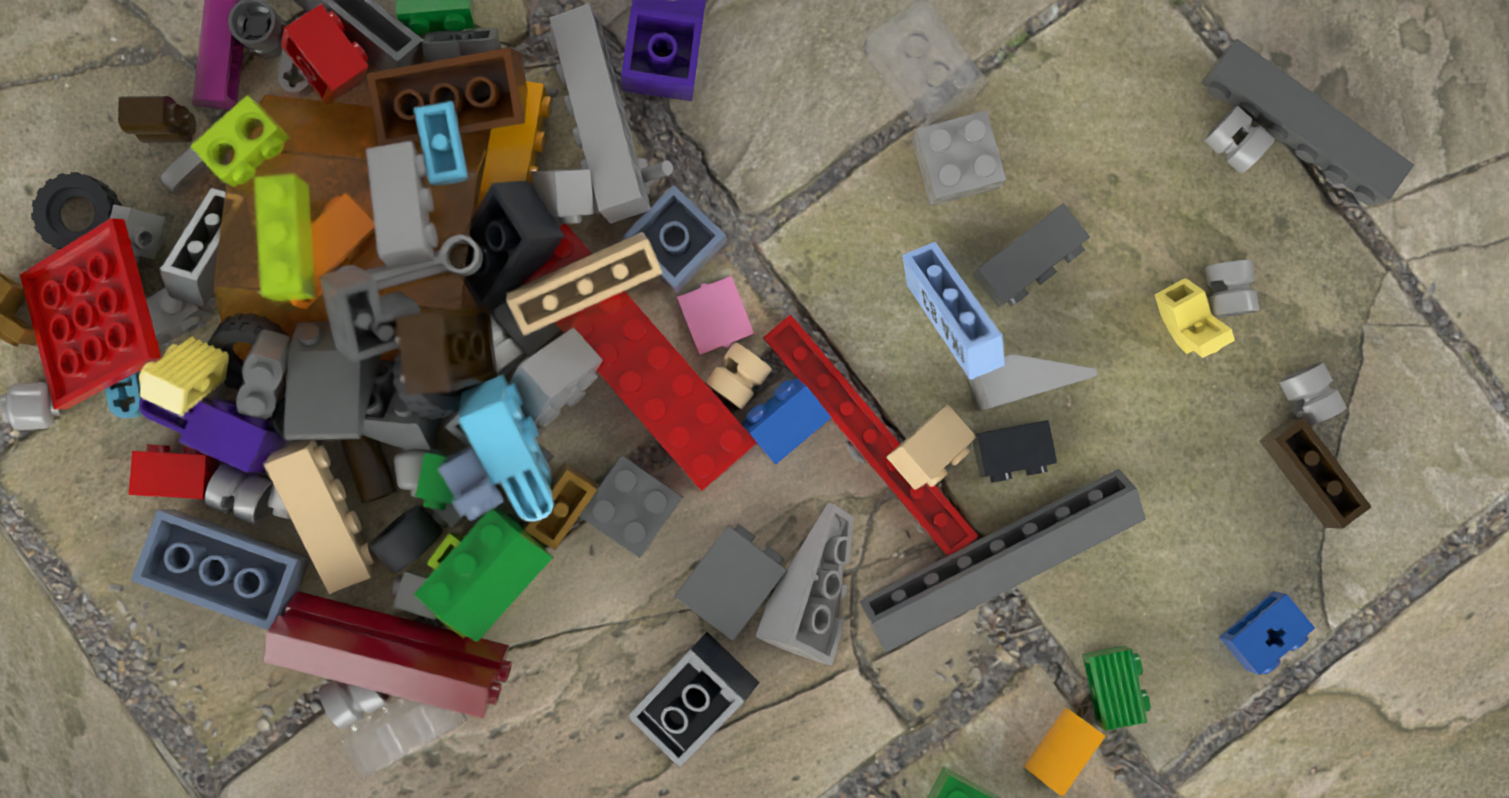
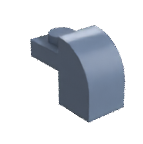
(470, 483)

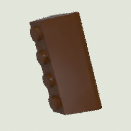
(484, 86)

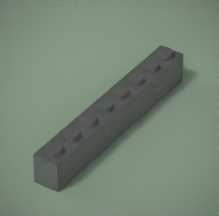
(1003, 559)

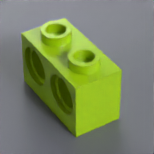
(235, 133)

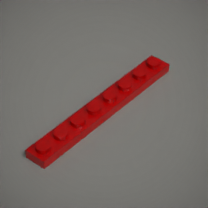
(867, 434)

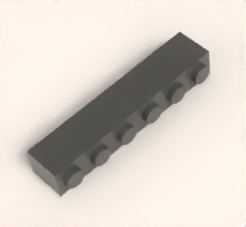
(1307, 124)

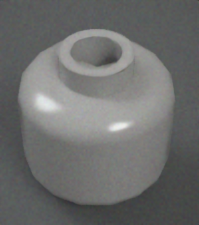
(28, 406)
(408, 467)

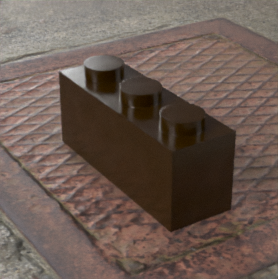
(1315, 473)

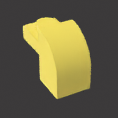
(1190, 321)

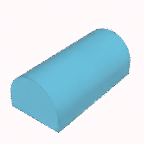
(441, 144)

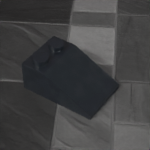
(514, 237)
(694, 699)

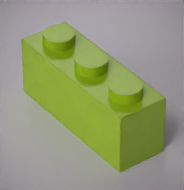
(284, 237)

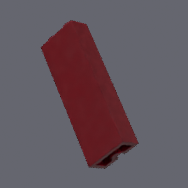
(388, 654)

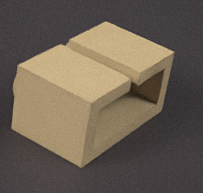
(932, 447)

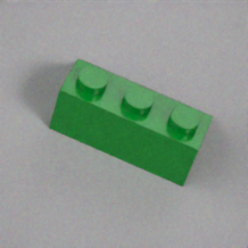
(483, 575)

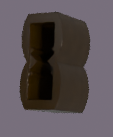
(155, 119)

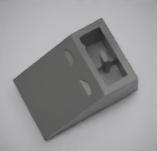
(390, 418)

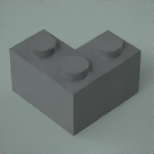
(358, 317)

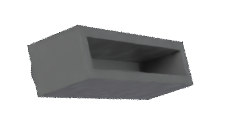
(377, 31)

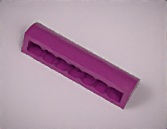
(218, 59)

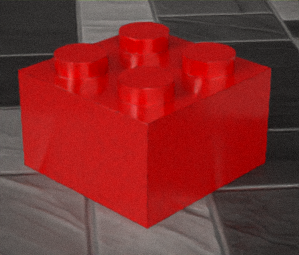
(324, 53)

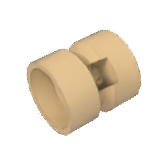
(738, 375)

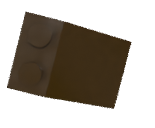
(446, 349)

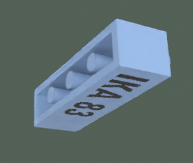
(953, 310)

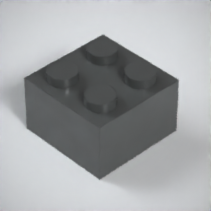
(631, 506)

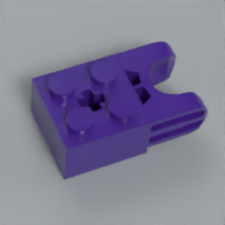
(664, 28)
(221, 432)

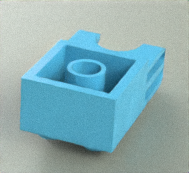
(508, 445)

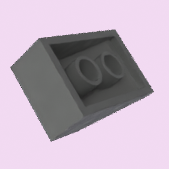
(325, 388)

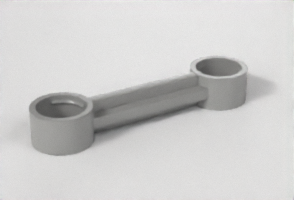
(392, 277)

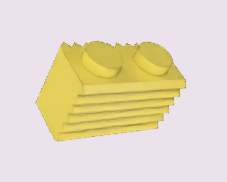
(183, 375)

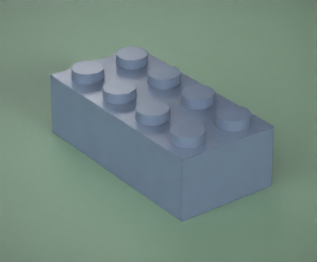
(219, 568)

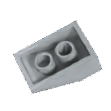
(1023, 378)

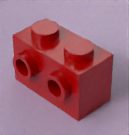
(171, 474)

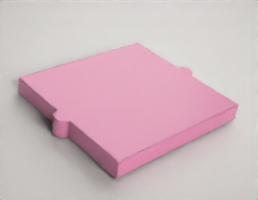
(715, 315)

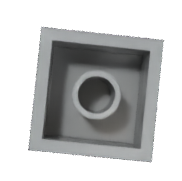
(958, 158)
(556, 377)

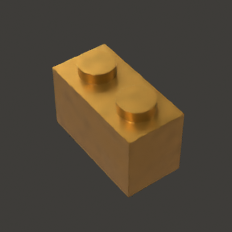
(570, 496)

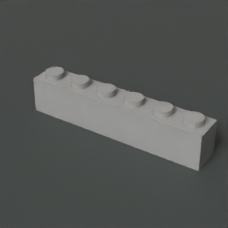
(599, 114)

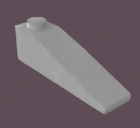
(806, 602)

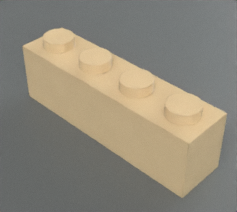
(583, 283)
(321, 514)

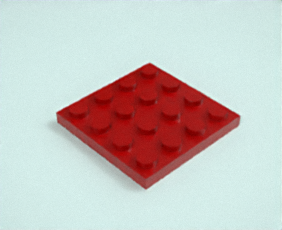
(90, 314)

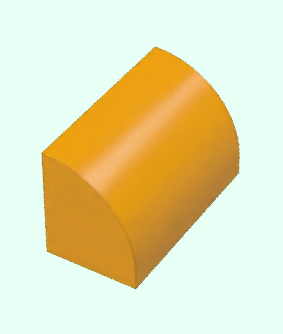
(1064, 751)

